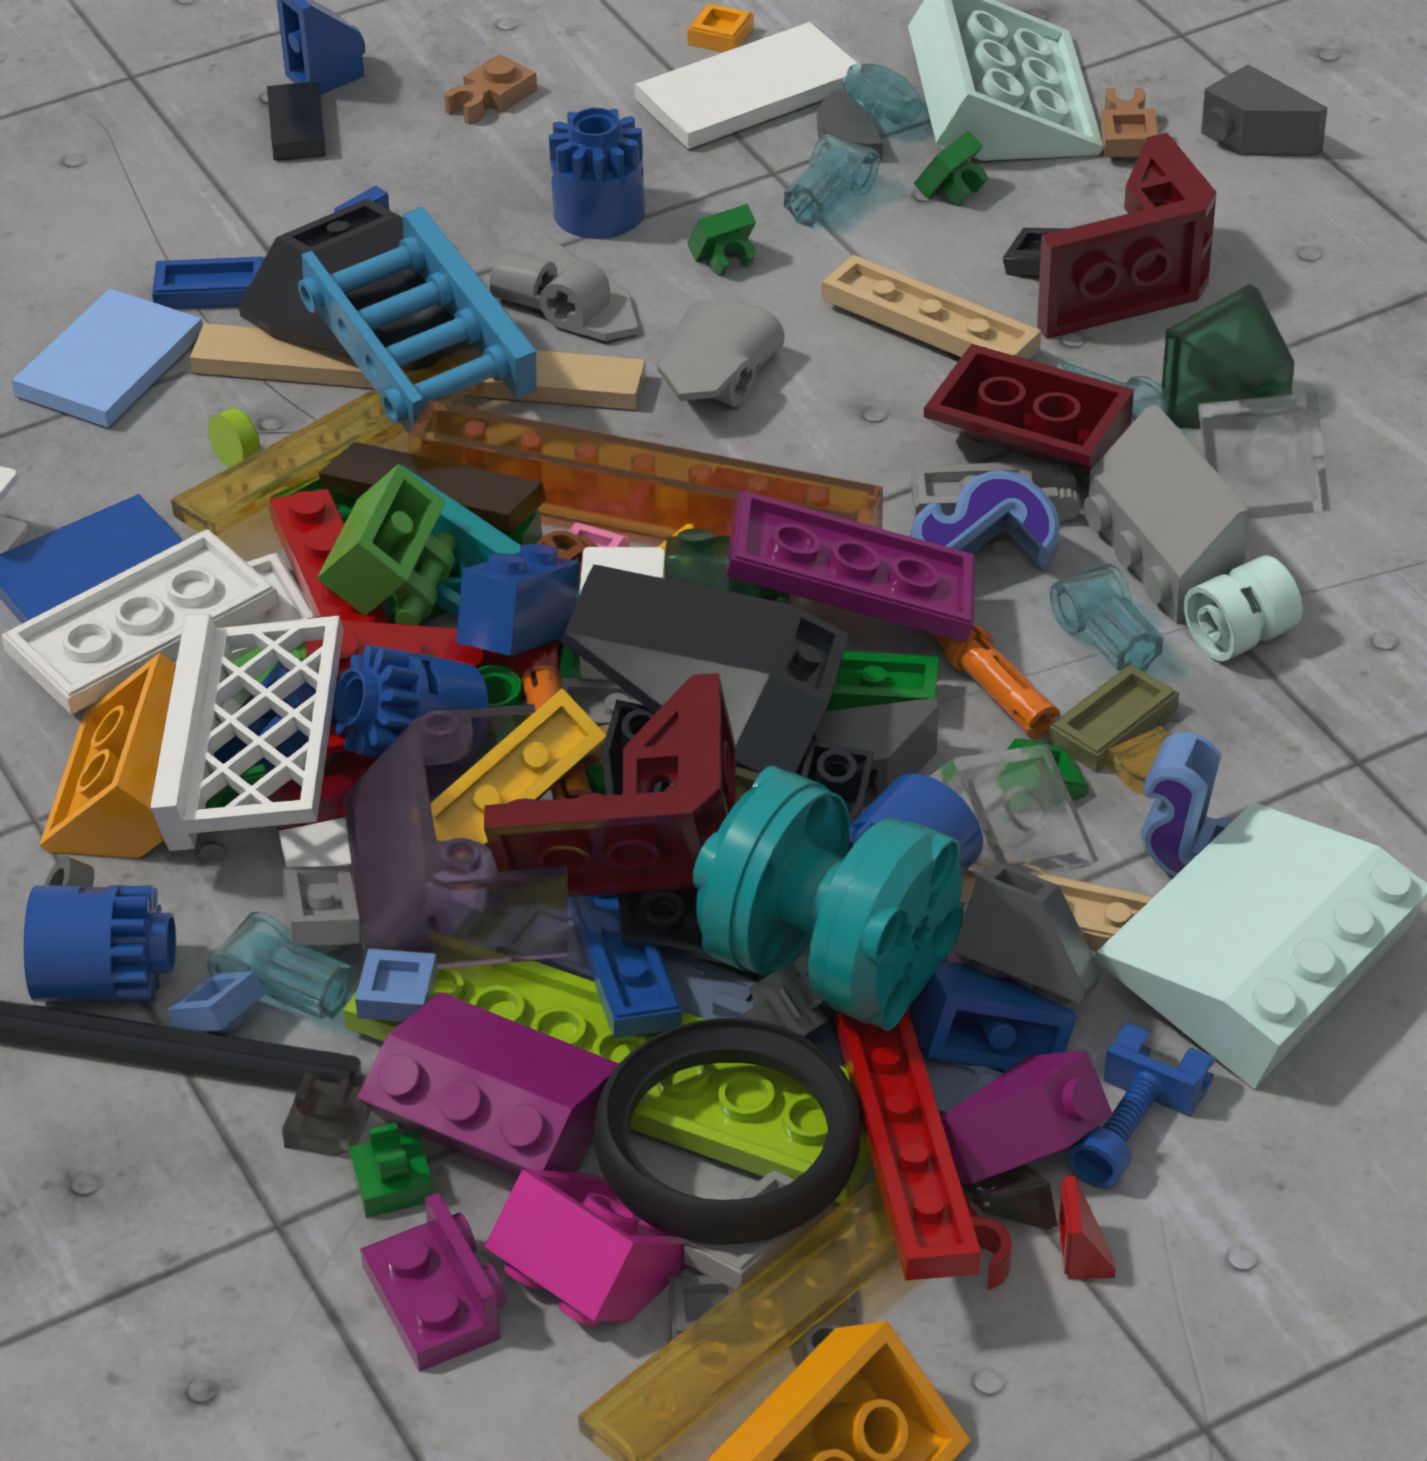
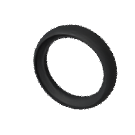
(730, 1219)

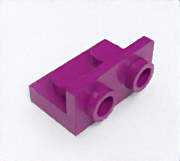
(436, 1287)

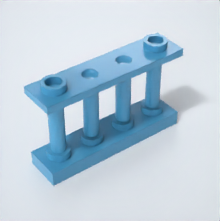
(448, 284)

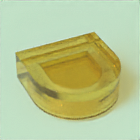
(1135, 757)

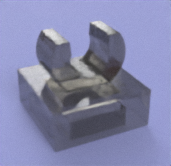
(325, 1118)

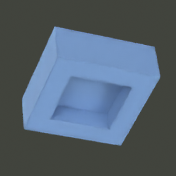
(395, 984)
(217, 1002)

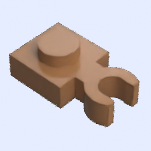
(494, 84)
(1126, 125)

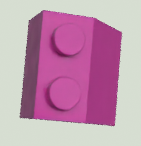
(583, 1246)

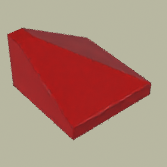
(1081, 1240)

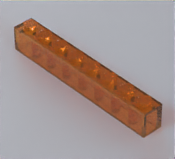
(625, 480)

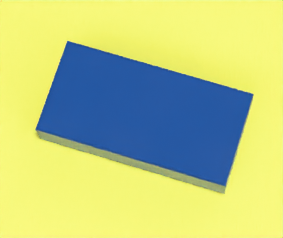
(203, 282)

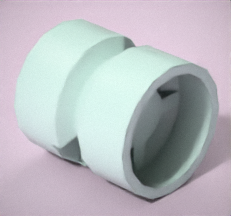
(1243, 608)

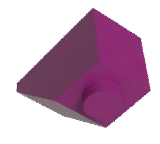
(1026, 1114)

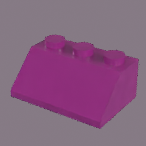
(488, 1087)

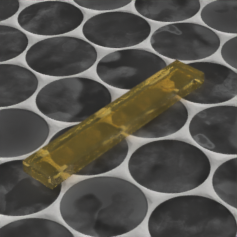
(296, 458)
(743, 1331)

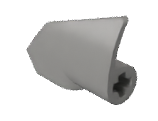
(566, 289)
(719, 351)

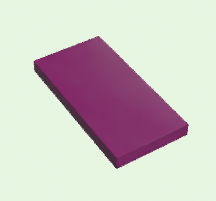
(852, 566)

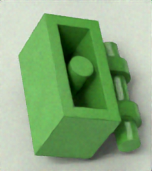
(384, 542)

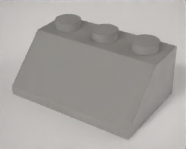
(1166, 511)

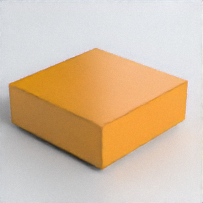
(720, 28)

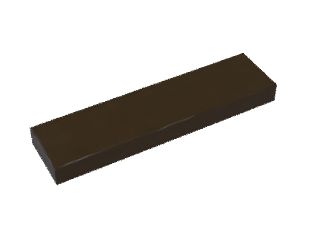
(492, 496)

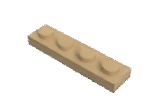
(925, 310)

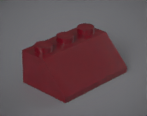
(1031, 408)

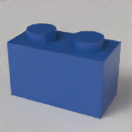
(517, 600)

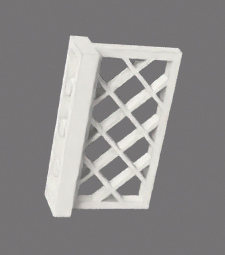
(194, 730)

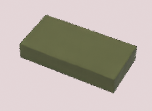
(1113, 714)

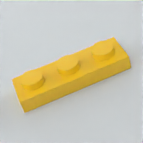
(518, 767)

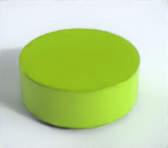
(233, 436)

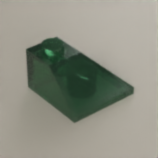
(1225, 356)

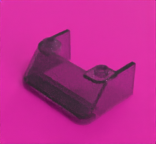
(447, 892)

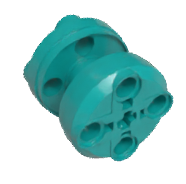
(872, 915)

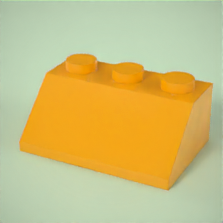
(113, 771)
(851, 1402)

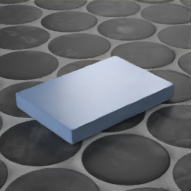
(107, 357)

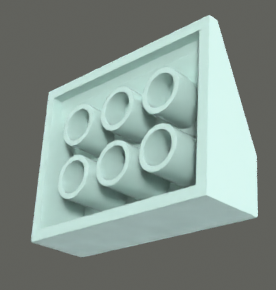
(1002, 81)
(1264, 935)

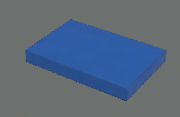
(81, 556)

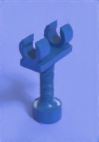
(1103, 1152)

